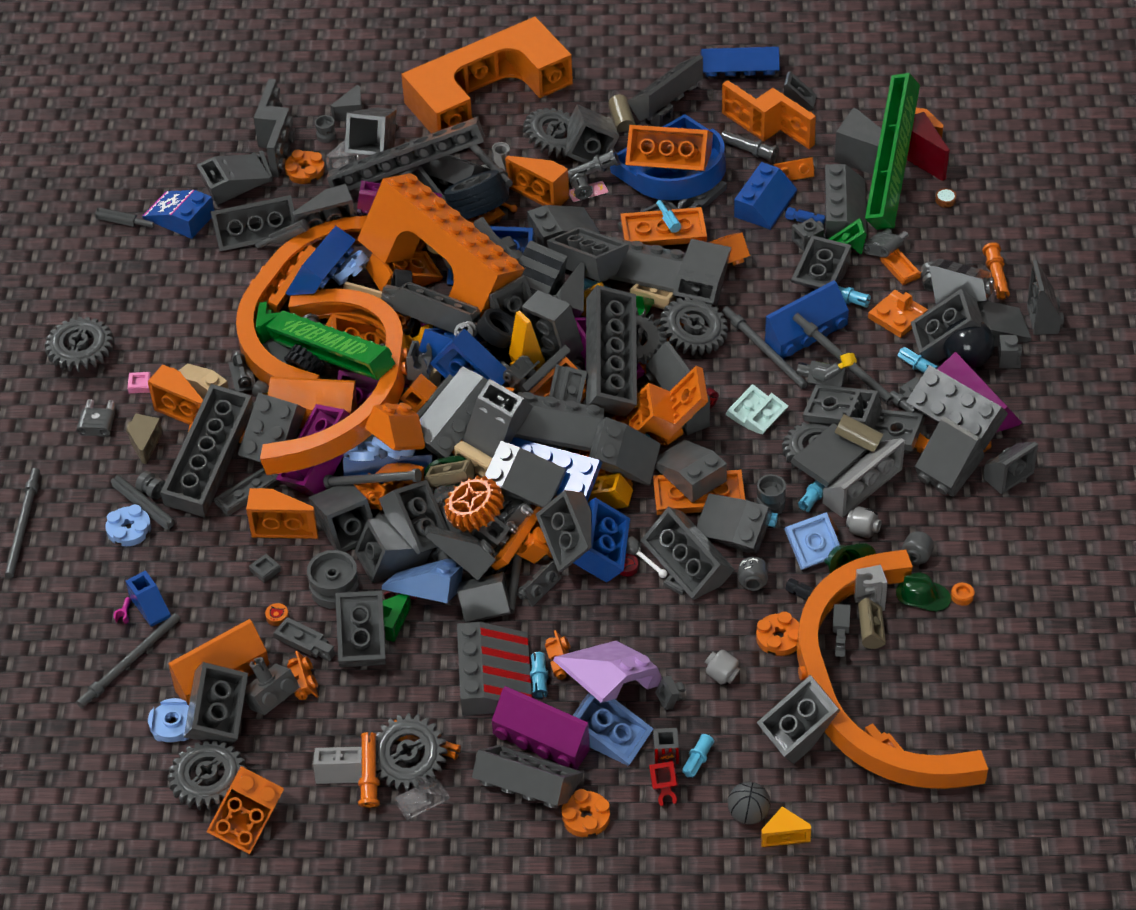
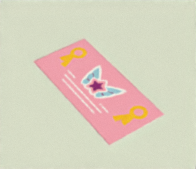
(597, 189)

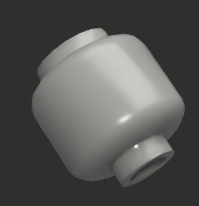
(863, 522)
(722, 667)

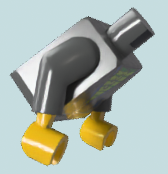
(825, 373)

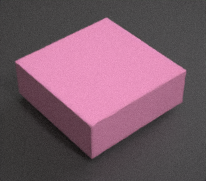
(139, 382)

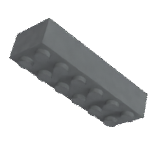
(611, 350)
(207, 450)

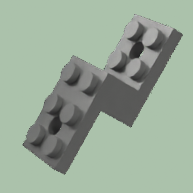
(274, 127)
(864, 407)

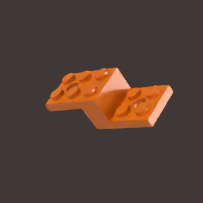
(768, 114)
(667, 411)

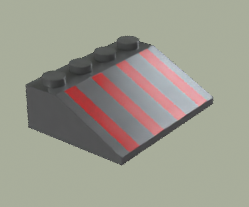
(489, 661)

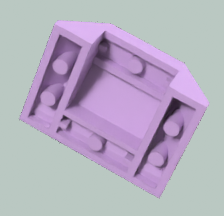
(606, 668)

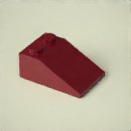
(928, 148)

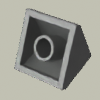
(484, 598)

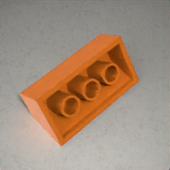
(668, 147)
(310, 392)
(229, 650)

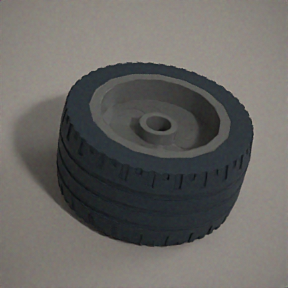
(477, 194)

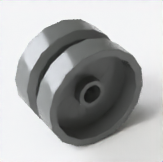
(331, 574)

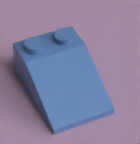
(430, 581)
(613, 728)

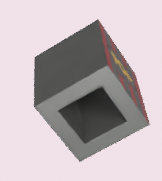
(666, 745)

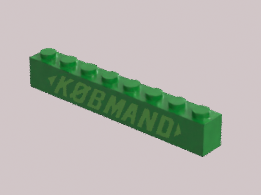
(892, 151)
(331, 345)

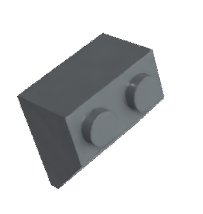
(1011, 466)

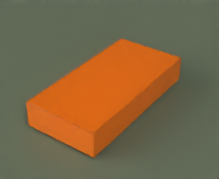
(901, 267)

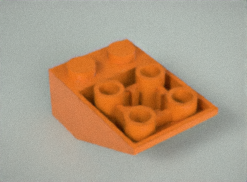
(245, 814)

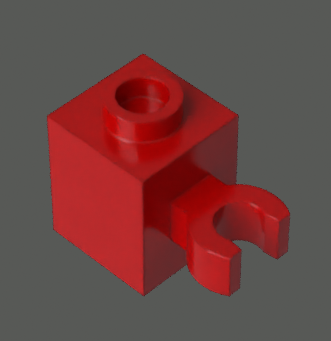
(664, 777)

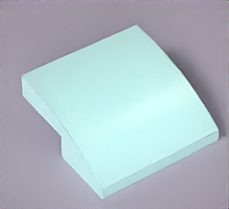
(756, 410)

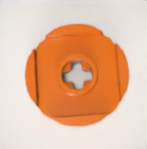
(298, 159)
(775, 623)
(586, 801)

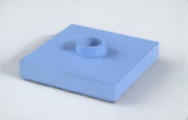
(812, 540)

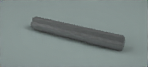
(145, 503)

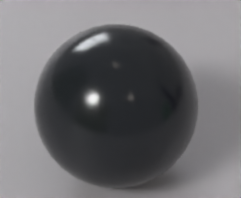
(970, 343)

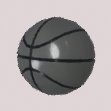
(748, 803)

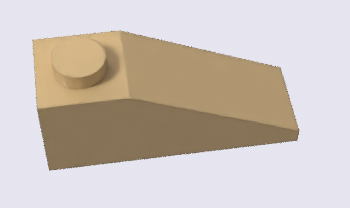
(201, 378)

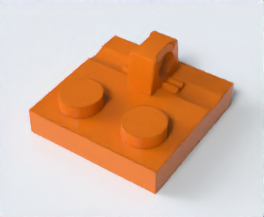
(896, 313)

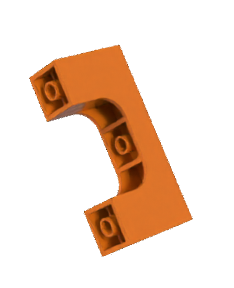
(523, 51)
(411, 211)

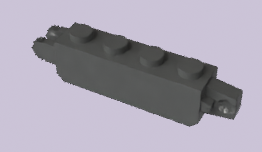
(430, 306)

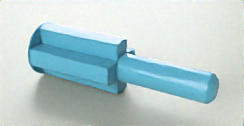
(669, 218)

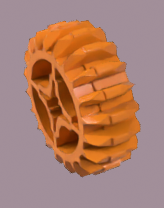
(474, 503)

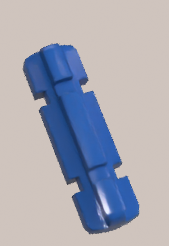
(802, 215)

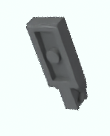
(304, 639)

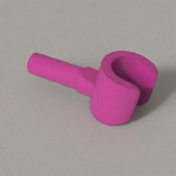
(123, 612)

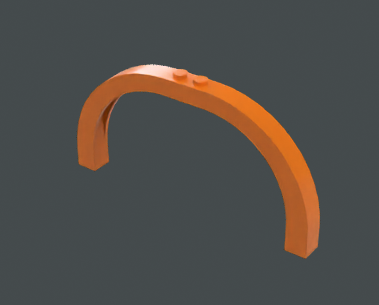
(257, 358)
(351, 431)
(875, 756)

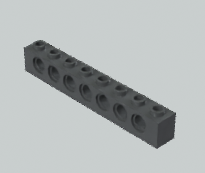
(408, 155)

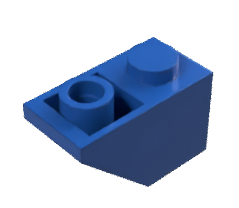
(147, 598)

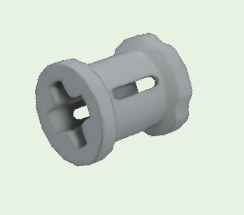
(470, 325)

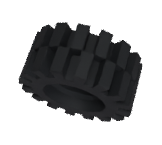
(304, 360)

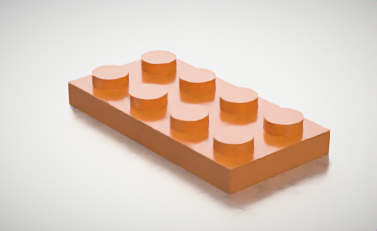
(652, 230)
(669, 496)

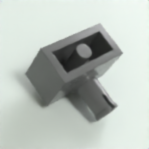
(269, 687)

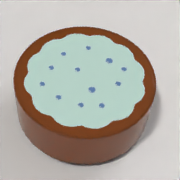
(945, 197)

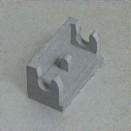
(871, 584)
(337, 765)

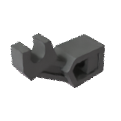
(841, 624)

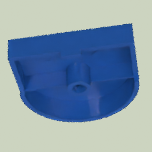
(675, 183)

